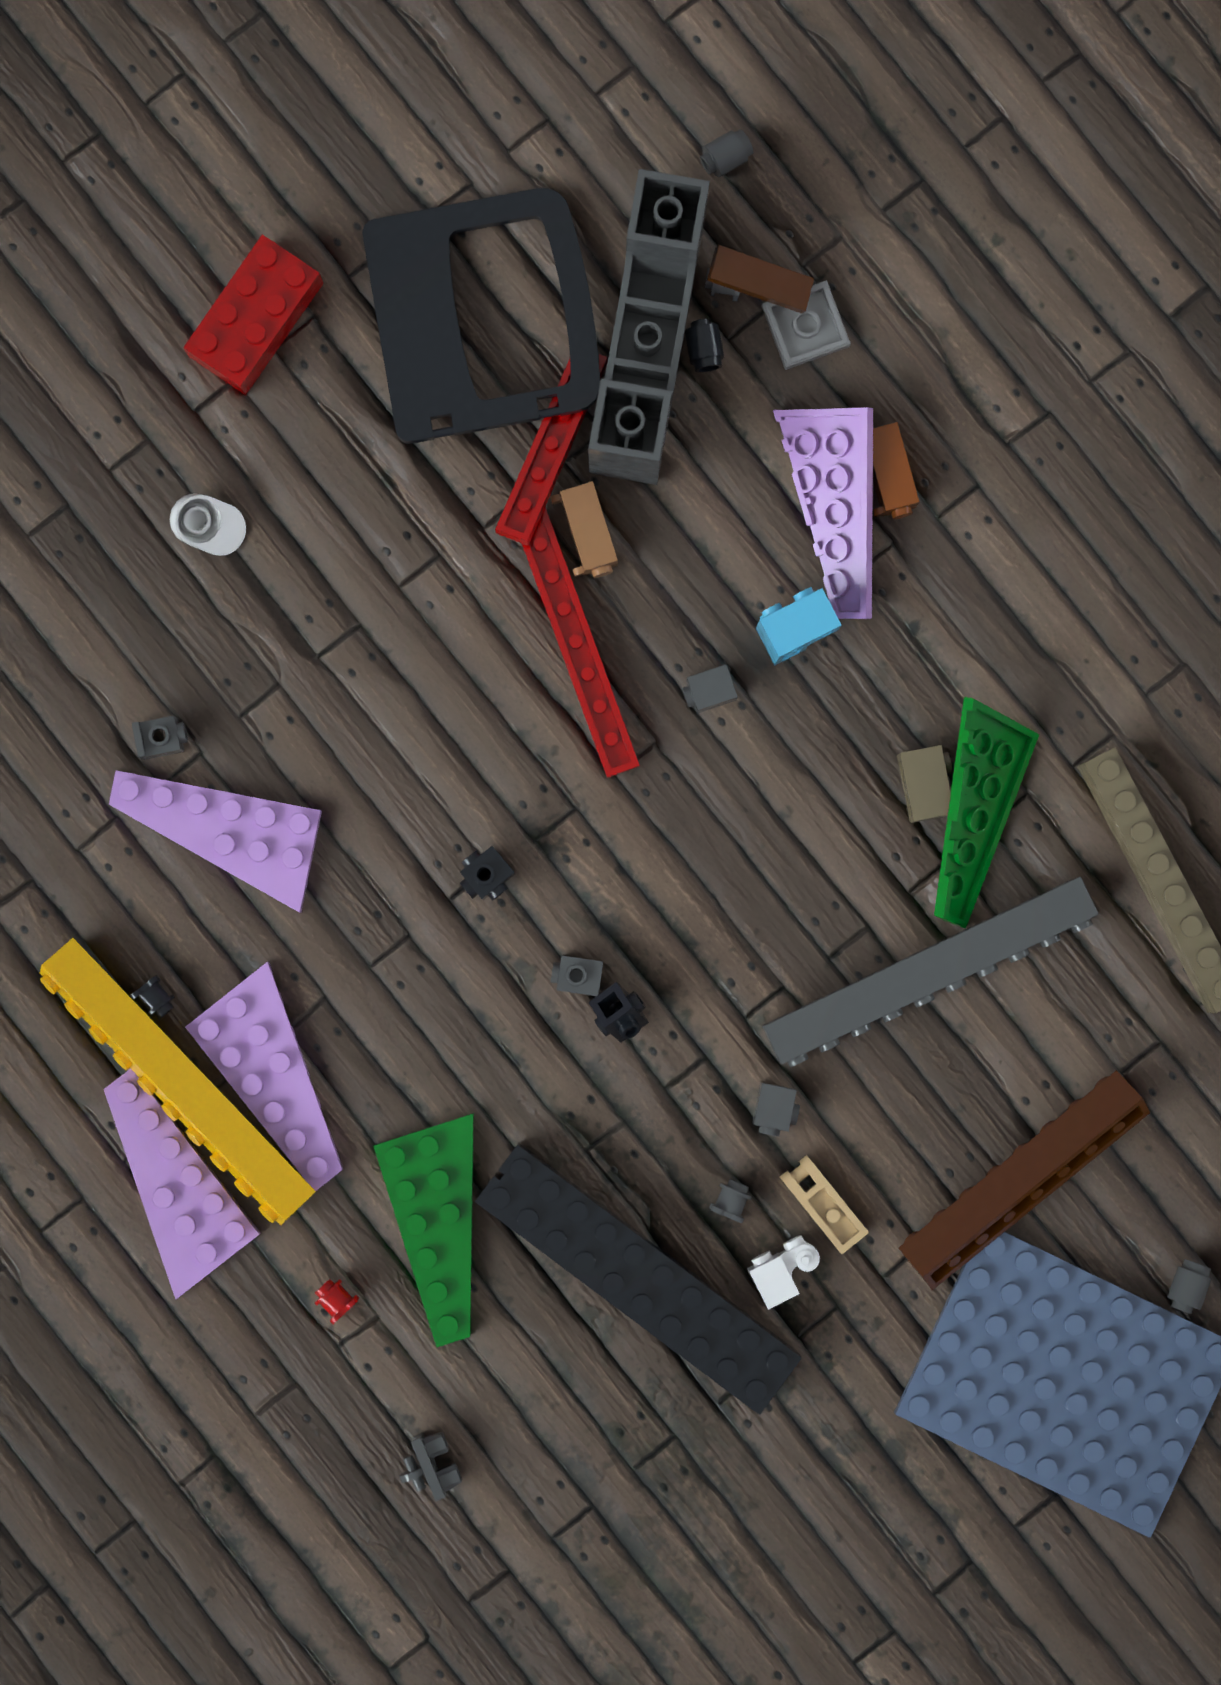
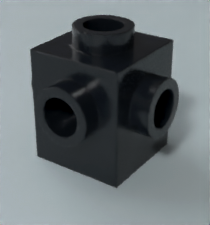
(499, 870)
(619, 1012)

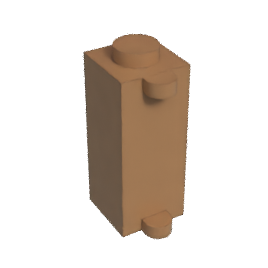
(588, 530)

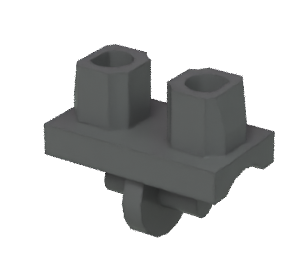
(426, 1450)

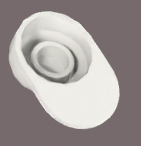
(208, 524)

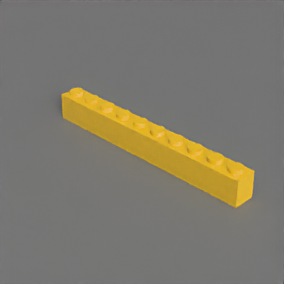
(176, 1082)

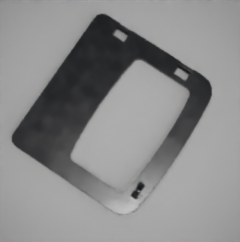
(420, 322)

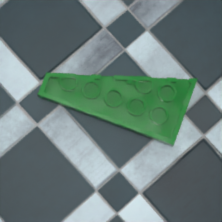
(984, 786)
(433, 1204)

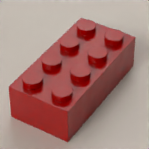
(253, 314)

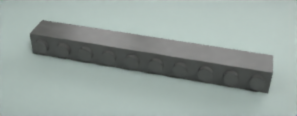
(930, 970)

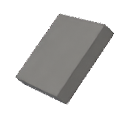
(808, 334)

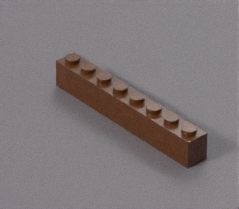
(1024, 1179)

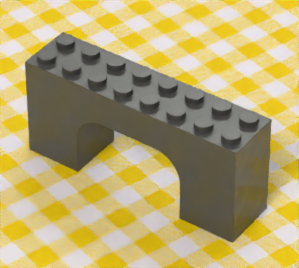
(648, 327)

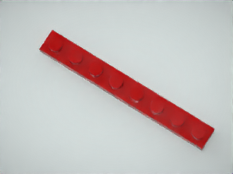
(579, 650)

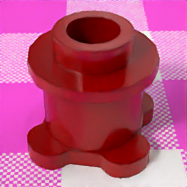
(335, 1299)

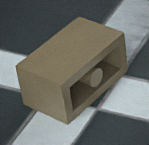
(925, 782)

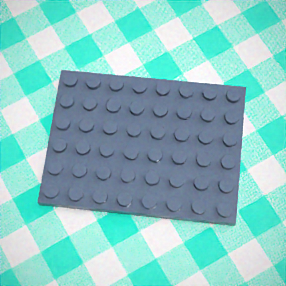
(1066, 1381)

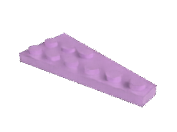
(835, 489)
(245, 835)
(261, 1060)
(184, 1200)

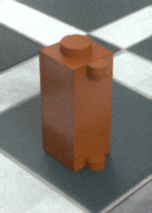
(892, 474)

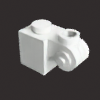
(774, 1272)

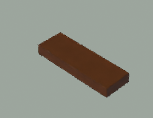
(760, 279)

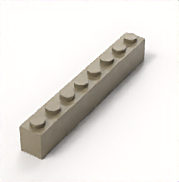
(1157, 873)

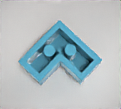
(794, 627)

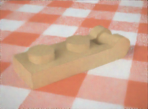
(825, 1206)

